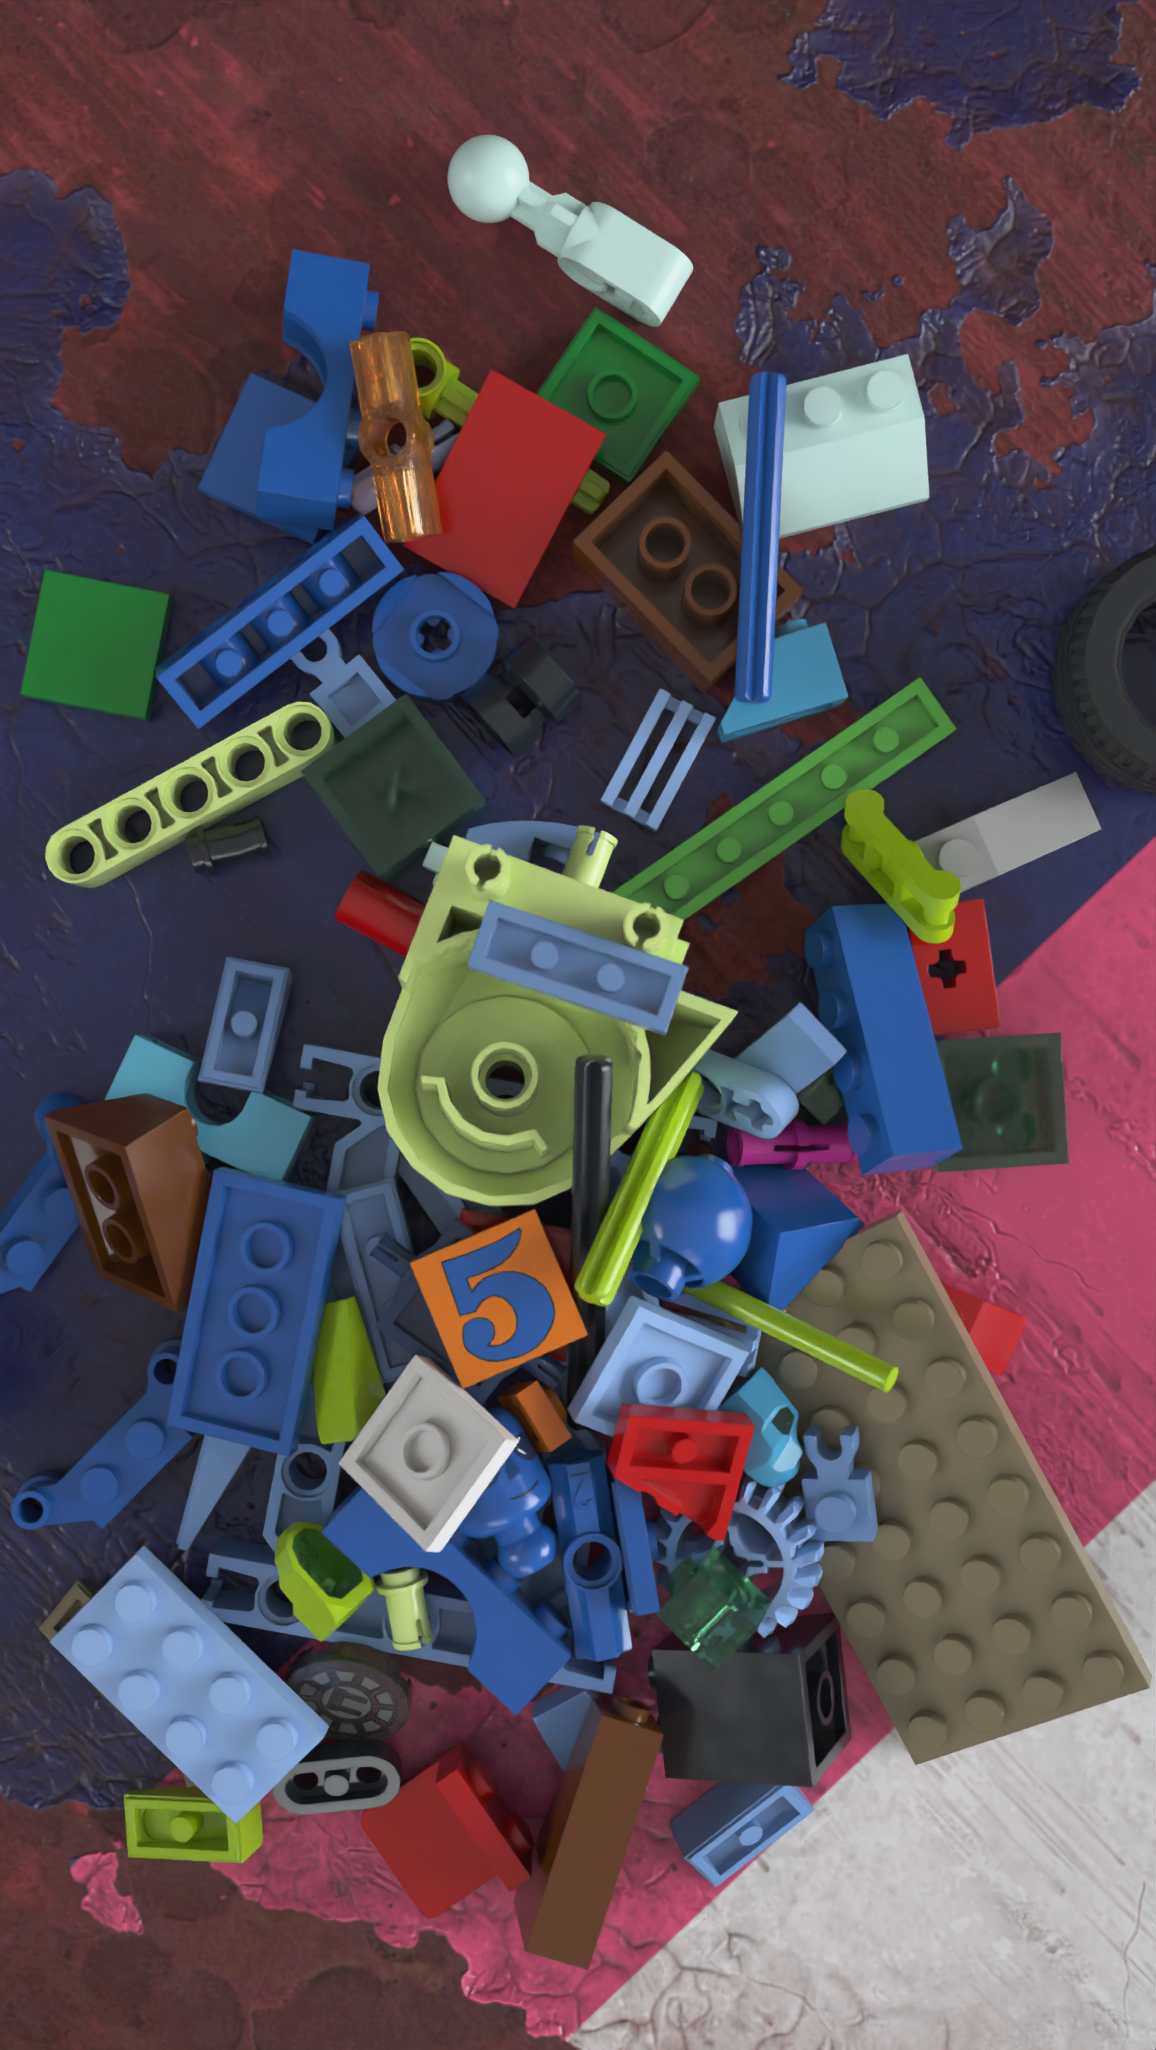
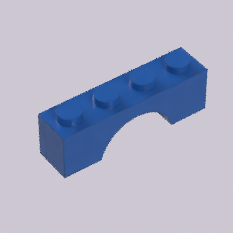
(303, 460)
(515, 1639)

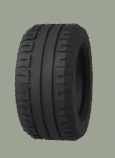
(1091, 682)

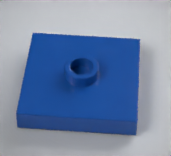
(237, 458)
(638, 1548)

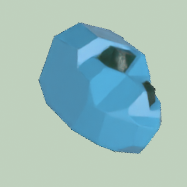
(775, 1443)

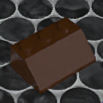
(136, 1191)

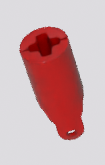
(381, 912)

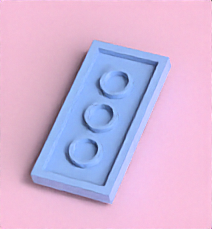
(190, 1684)

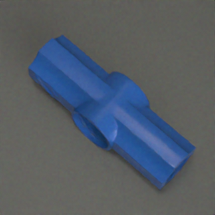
(594, 1590)

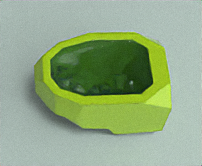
(319, 1579)

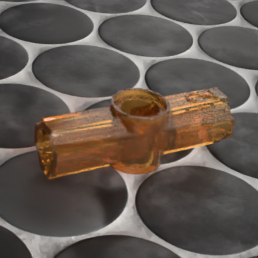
(386, 397)

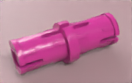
(792, 1147)

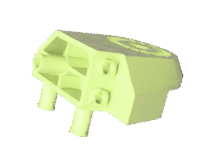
(464, 1025)

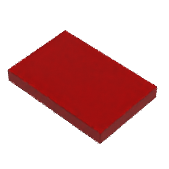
(508, 487)

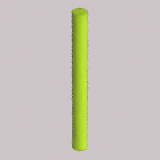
(798, 1334)

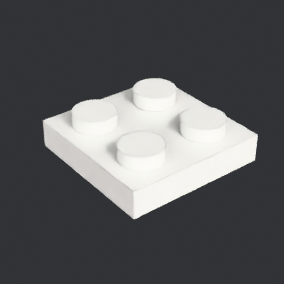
(428, 1453)

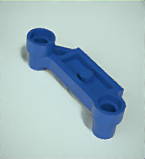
(39, 1214)
(116, 1464)

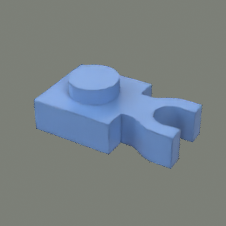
(349, 691)
(837, 1493)

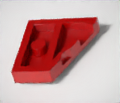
(683, 1459)

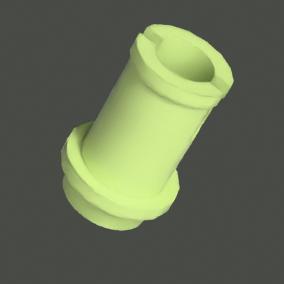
(406, 1606)

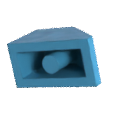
(803, 683)

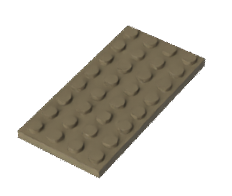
(976, 1588)

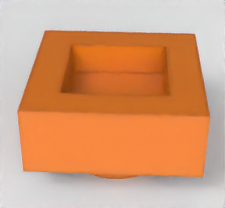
(539, 1412)

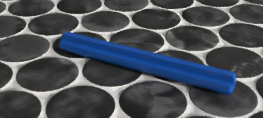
(760, 538)

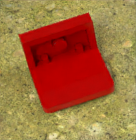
(450, 1833)

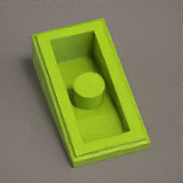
(344, 1374)
(187, 1826)

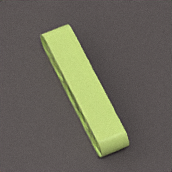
(162, 794)

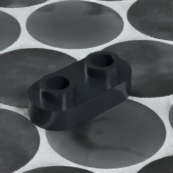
(342, 1778)

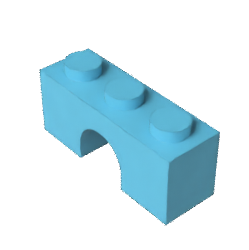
(259, 1141)

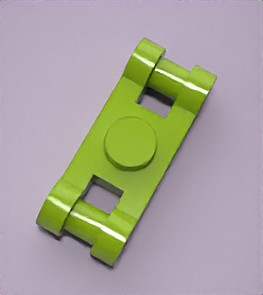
(898, 868)

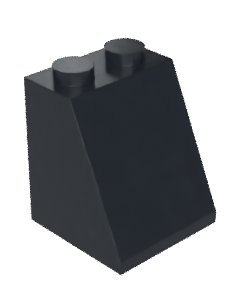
(763, 1715)

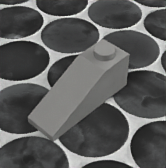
(1012, 832)

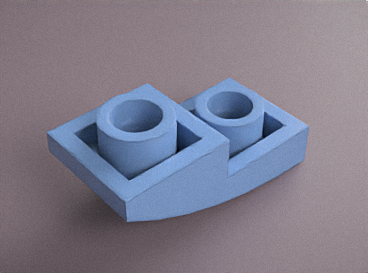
(519, 838)

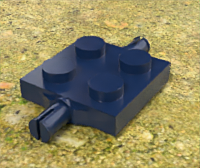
(413, 1327)

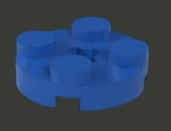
(433, 600)

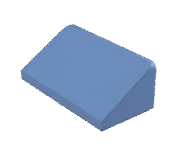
(735, 1825)

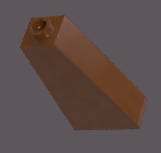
(588, 1831)

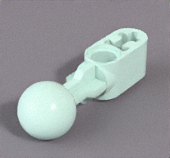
(591, 242)

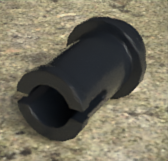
(227, 845)

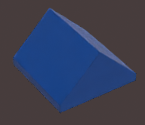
(793, 1233)

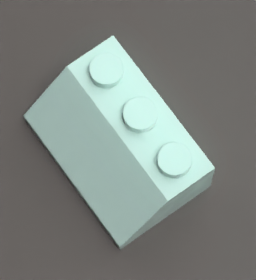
(847, 446)

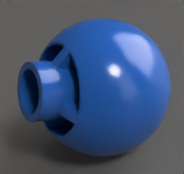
(692, 1227)

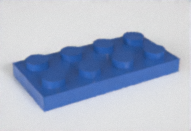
(256, 1310)

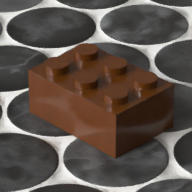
(675, 569)

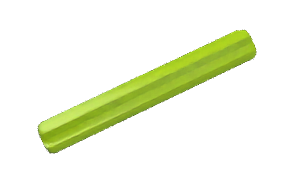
(622, 1223)

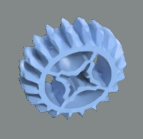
(779, 1544)

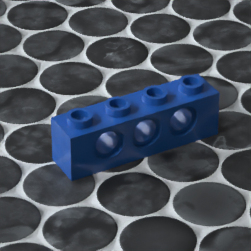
(278, 619)

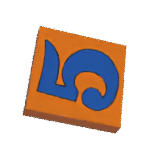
(498, 1298)

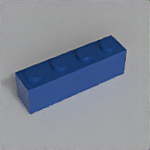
(880, 1016)

